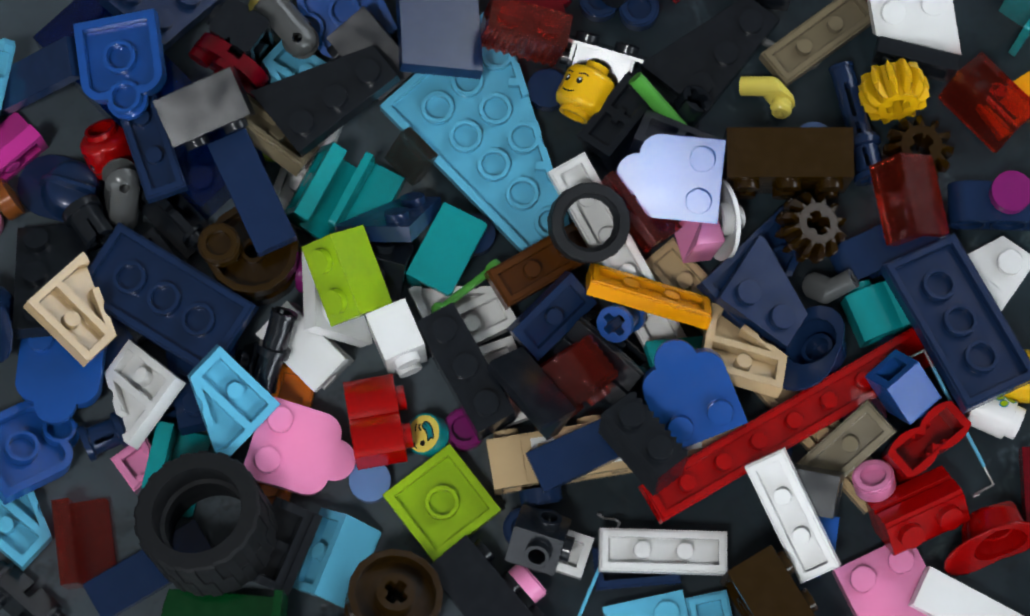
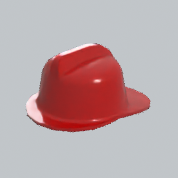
(988, 537)

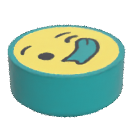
(429, 434)

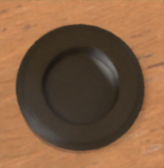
(219, 245)

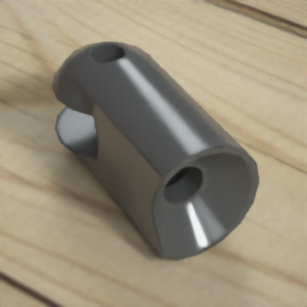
(291, 26)
(121, 192)

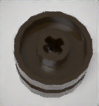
(259, 278)
(394, 585)

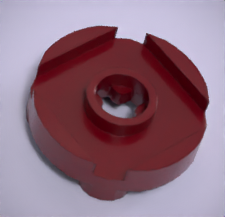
(215, 53)

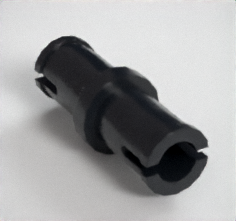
(274, 347)

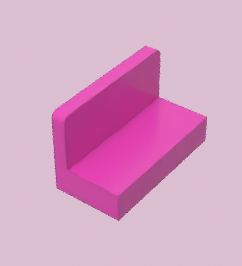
(18, 145)

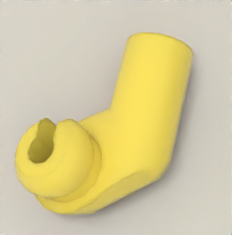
(773, 91)

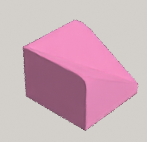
(699, 240)

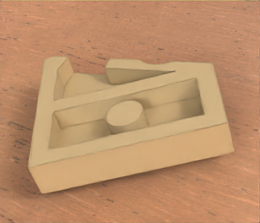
(74, 311)
(747, 357)

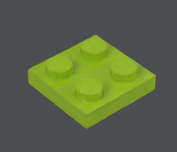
(441, 502)

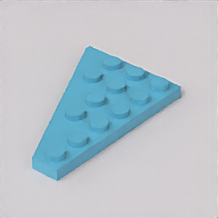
(484, 142)

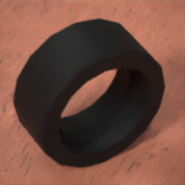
(620, 229)

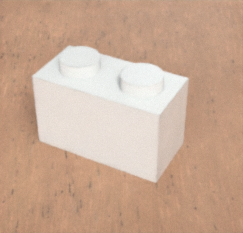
(397, 338)

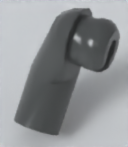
(827, 289)

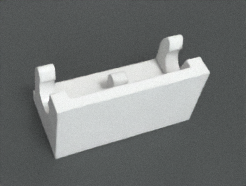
(312, 357)

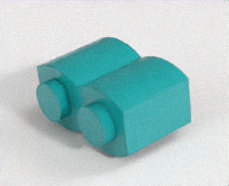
(874, 313)

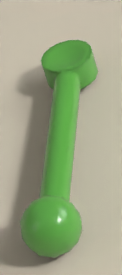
(466, 288)

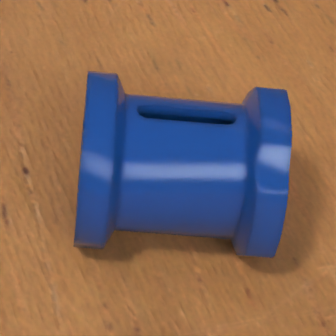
(613, 328)

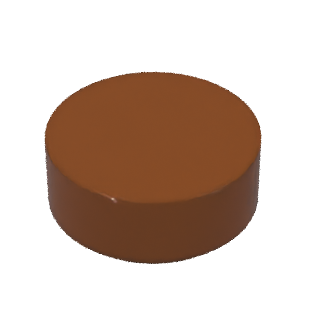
(9, 202)

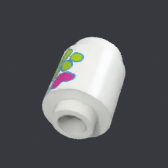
(998, 417)

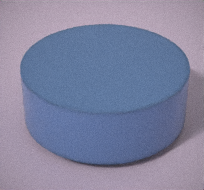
(370, 483)

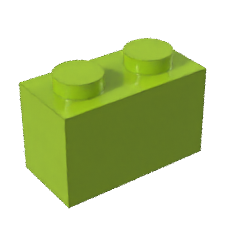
(346, 275)

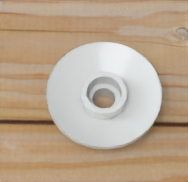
(732, 221)

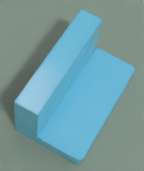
(334, 555)

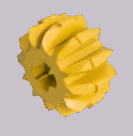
(893, 91)

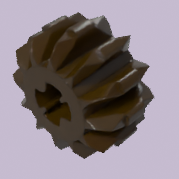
(922, 136)
(810, 227)

